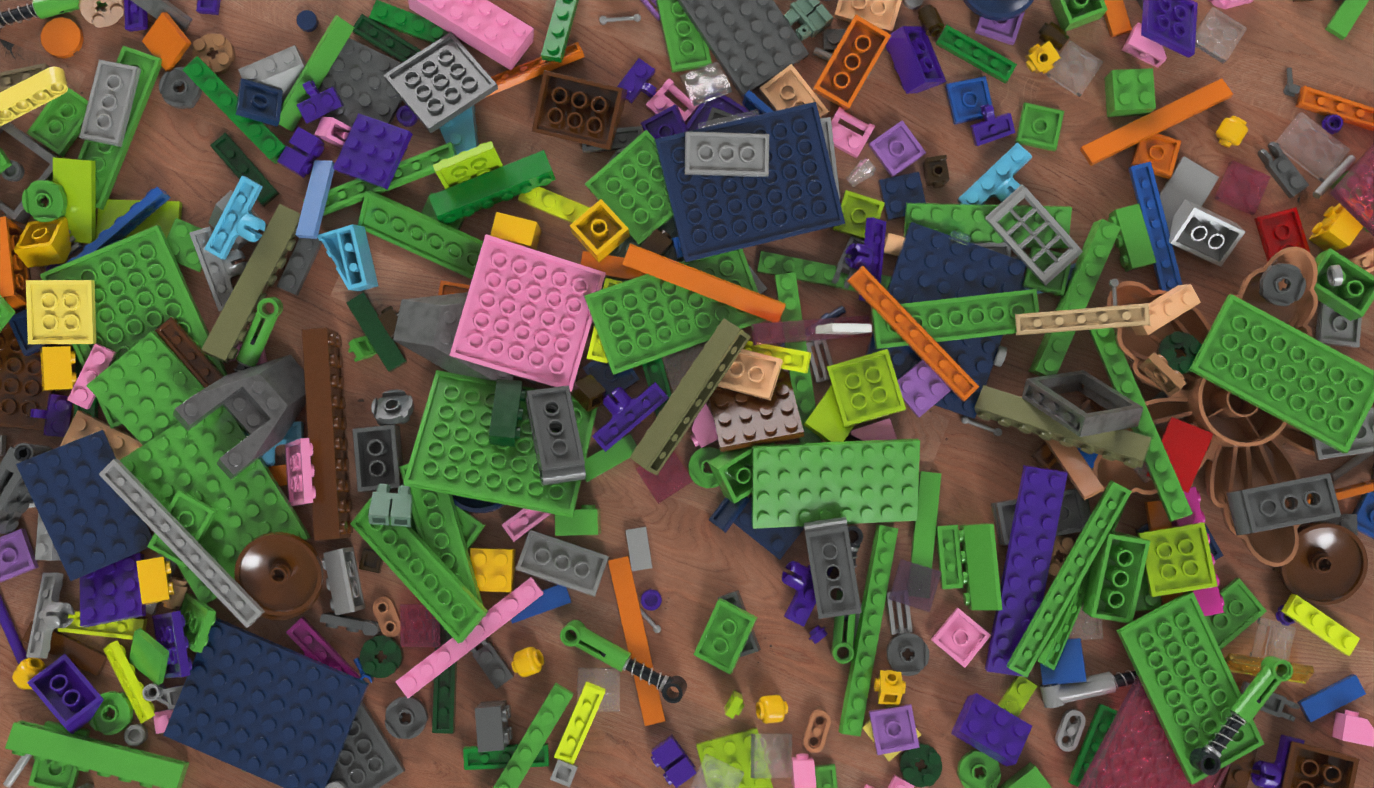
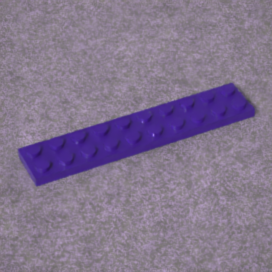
(1026, 561)

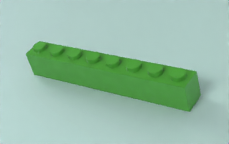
(1076, 295)
(96, 755)

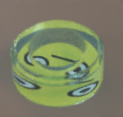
(960, 237)

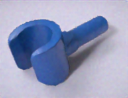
(362, 673)

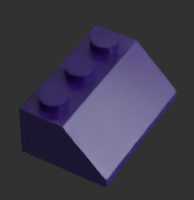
(914, 59)
(67, 693)

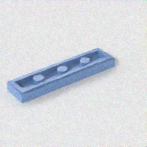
(315, 199)

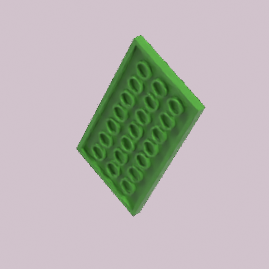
(657, 318)
(1286, 373)
(834, 480)
(1186, 680)

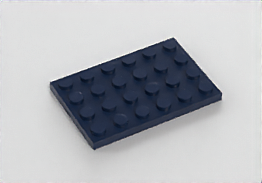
(79, 509)

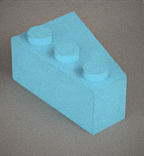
(462, 131)
(352, 256)

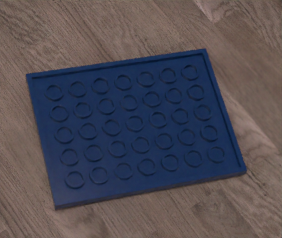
(741, 212)
(939, 269)
(266, 708)

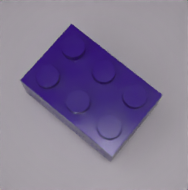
(991, 729)

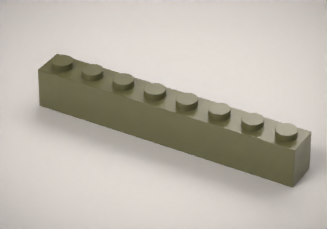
(252, 285)
(690, 397)
(1017, 412)

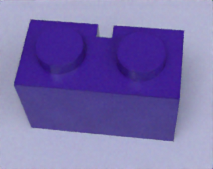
(303, 154)
(673, 761)

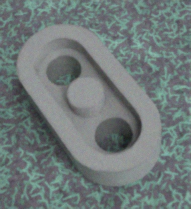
(1072, 730)

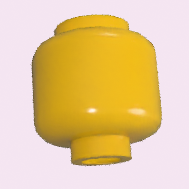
(1231, 131)
(527, 661)
(27, 670)
(771, 709)

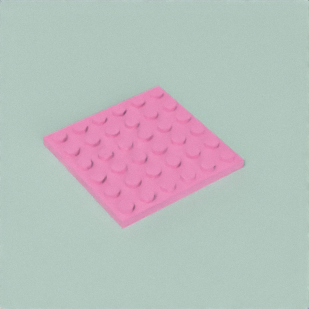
(526, 313)

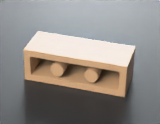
(1168, 308)

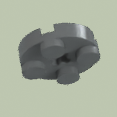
(184, 99)
(1273, 275)
(383, 410)
(898, 645)
(418, 718)

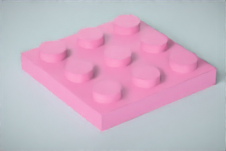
(299, 472)

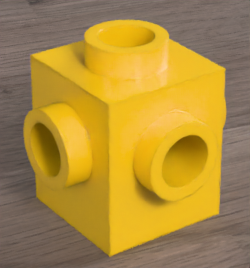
(1048, 54)
(889, 687)

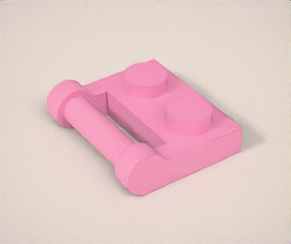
(660, 101)
(847, 139)

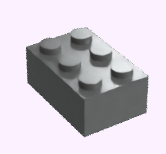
(378, 457)

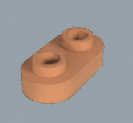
(388, 616)
(816, 730)

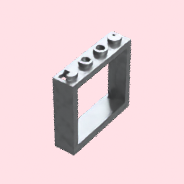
(19, 213)
(1120, 411)

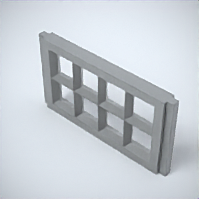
(1058, 264)

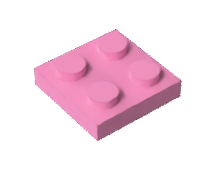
(960, 637)

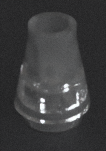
(861, 172)

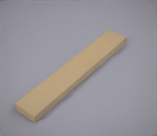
(1083, 319)

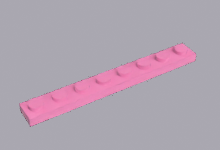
(453, 651)

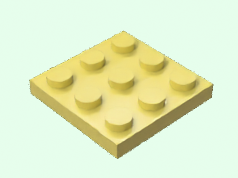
(61, 311)

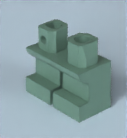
(810, 15)
(381, 506)

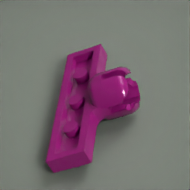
(317, 647)

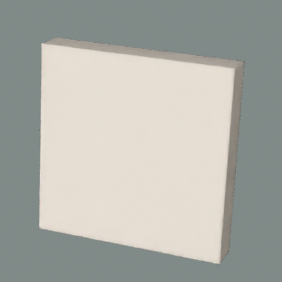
(843, 328)

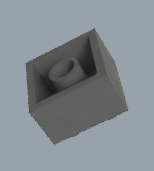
(493, 725)

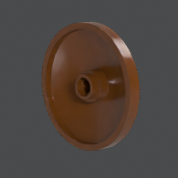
(1326, 565)
(280, 573)

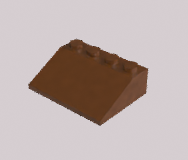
(578, 110)
(1318, 768)

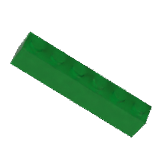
(226, 100)
(492, 188)

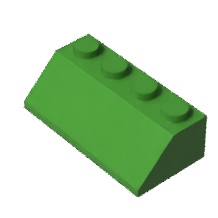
(980, 567)
(1116, 577)

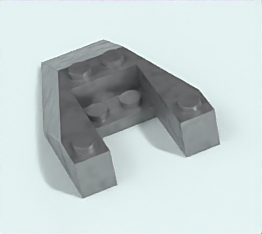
(429, 330)
(260, 399)

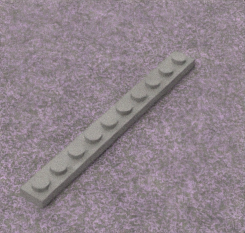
(181, 542)

